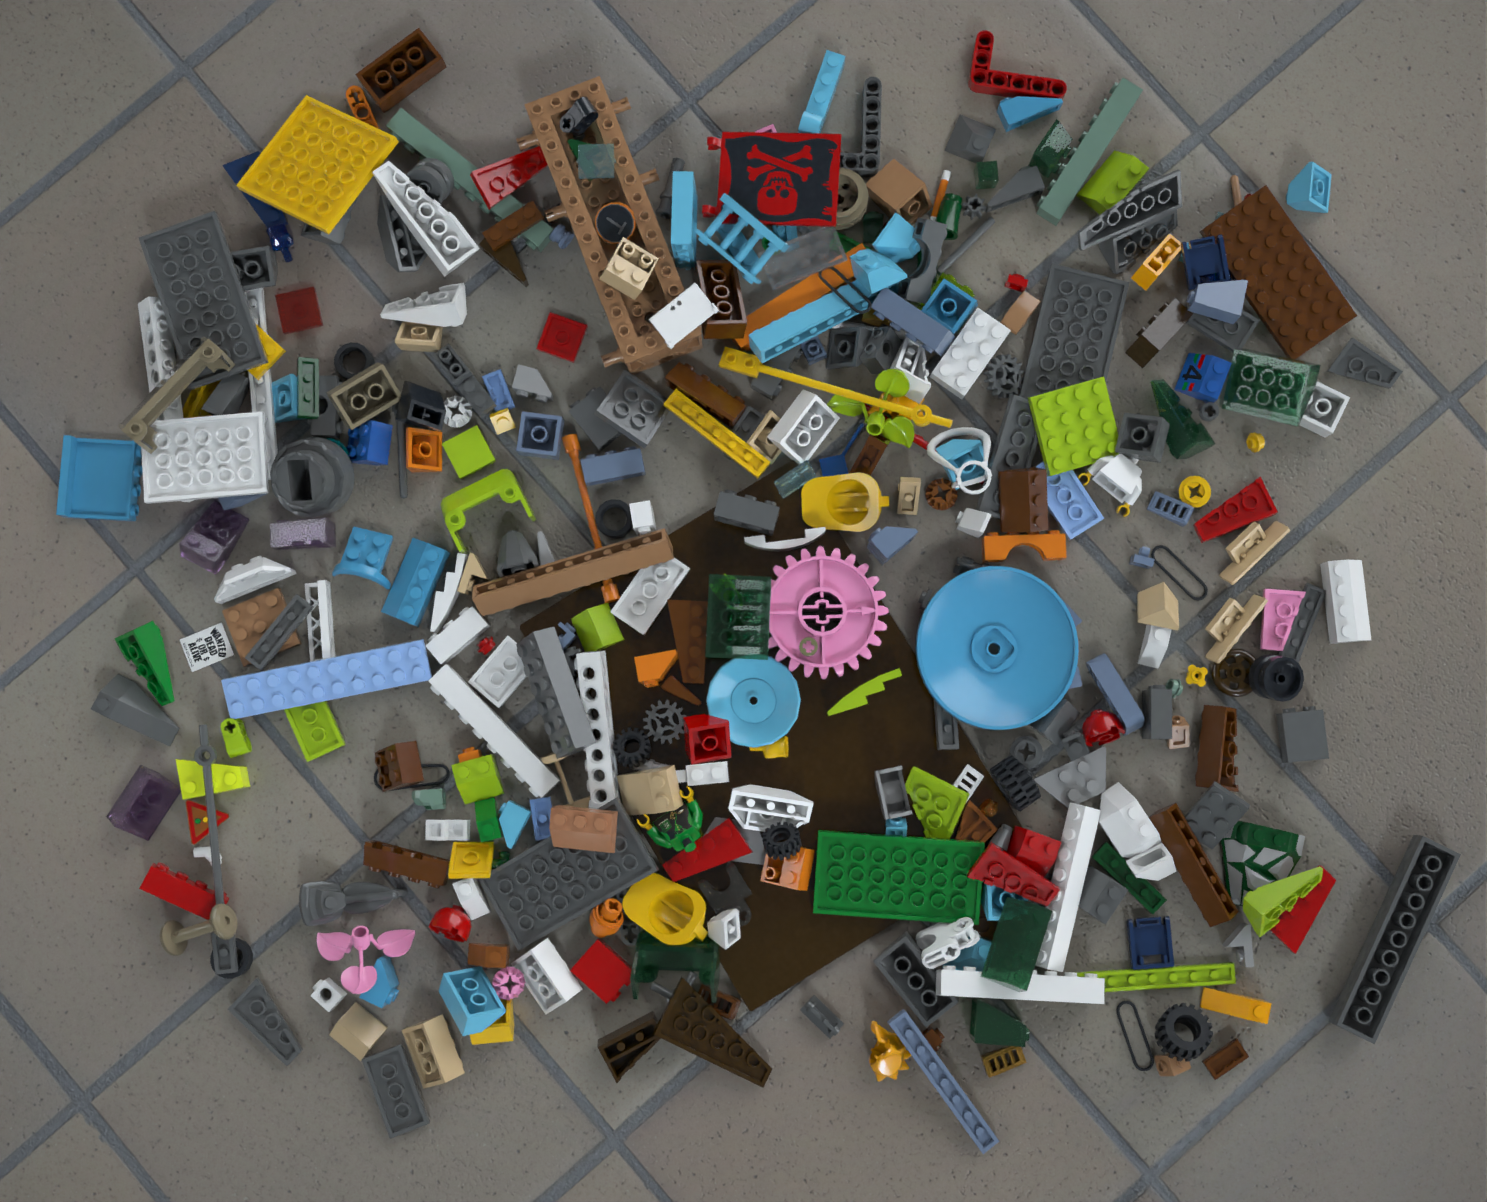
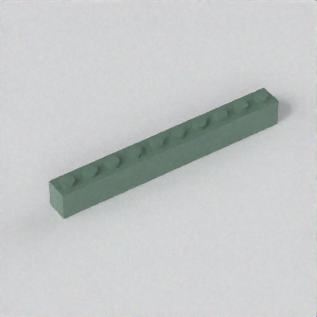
(428, 145)

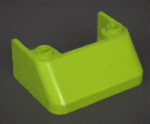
(499, 483)

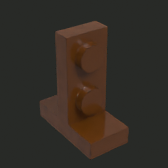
(870, 454)

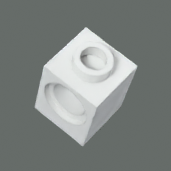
(337, 994)

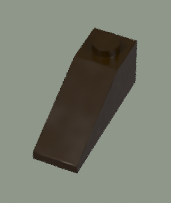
(506, 258)

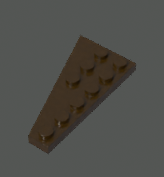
(703, 1032)

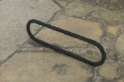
(837, 293)
(1183, 588)
(1143, 1033)

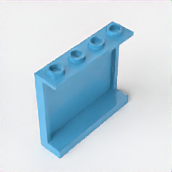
(99, 479)

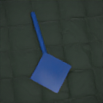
(836, 464)

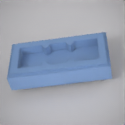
(498, 390)

